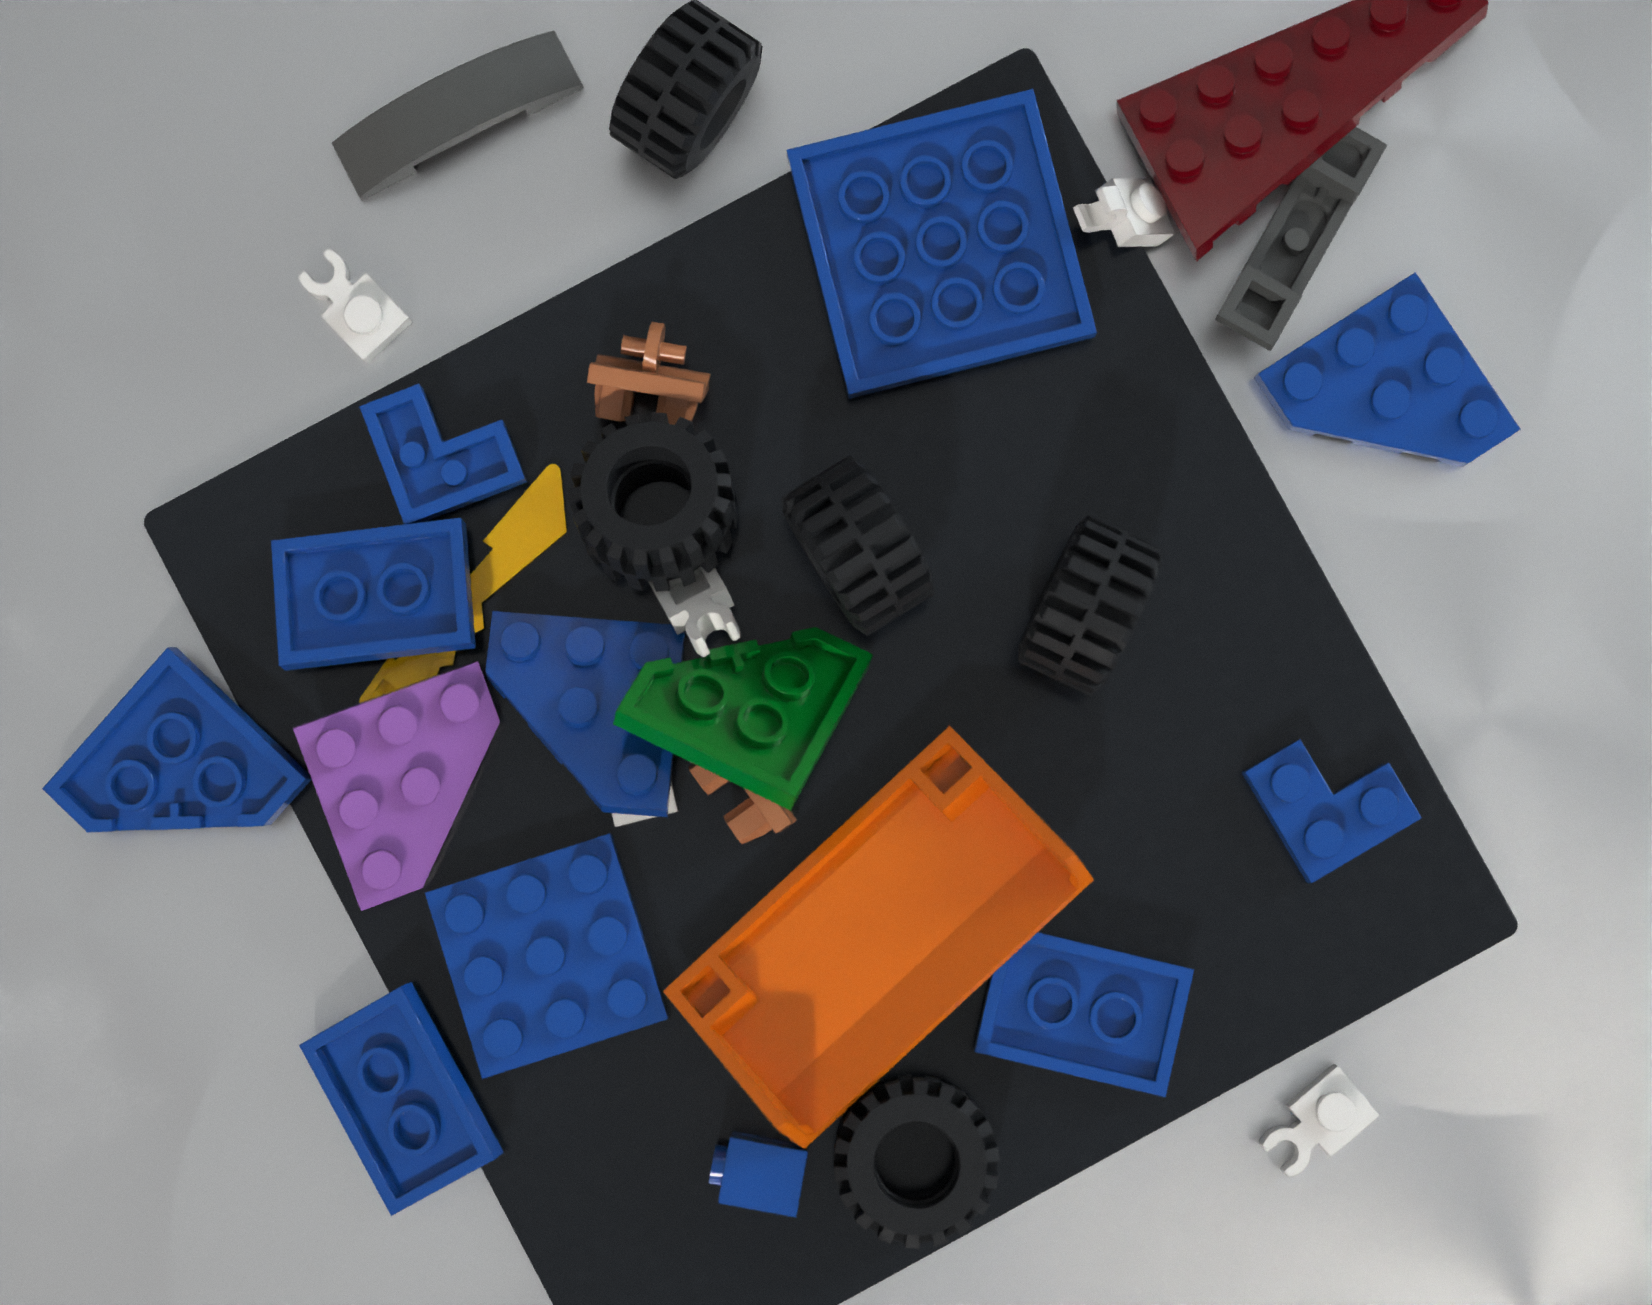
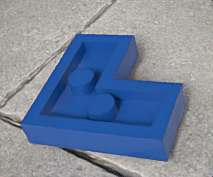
(435, 474)
(1323, 826)

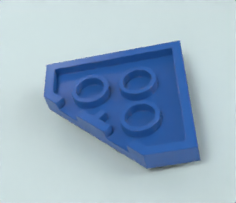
(1391, 382)
(567, 686)
(176, 760)

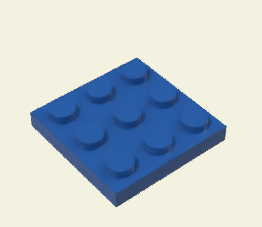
(547, 955)

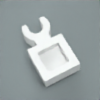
(359, 311)
(699, 608)
(1327, 1114)

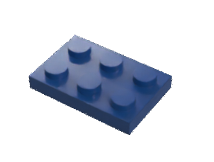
(372, 594)
(1086, 1013)
(401, 1098)

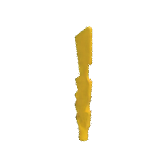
(515, 541)

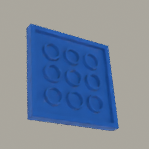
(941, 243)

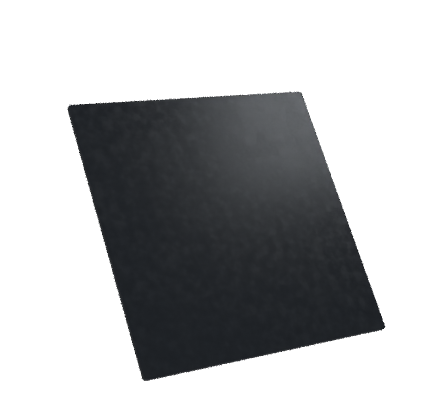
(1137, 779)

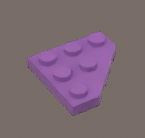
(398, 775)

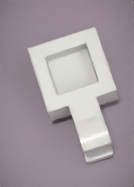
(1130, 210)

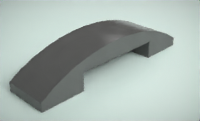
(454, 108)
(1298, 239)

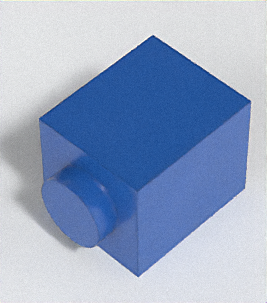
(759, 1173)

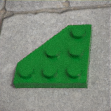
(749, 708)

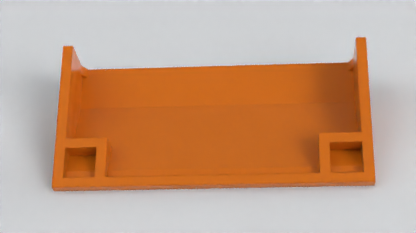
(877, 937)

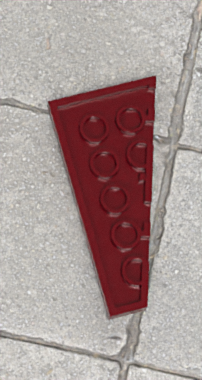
(1273, 107)

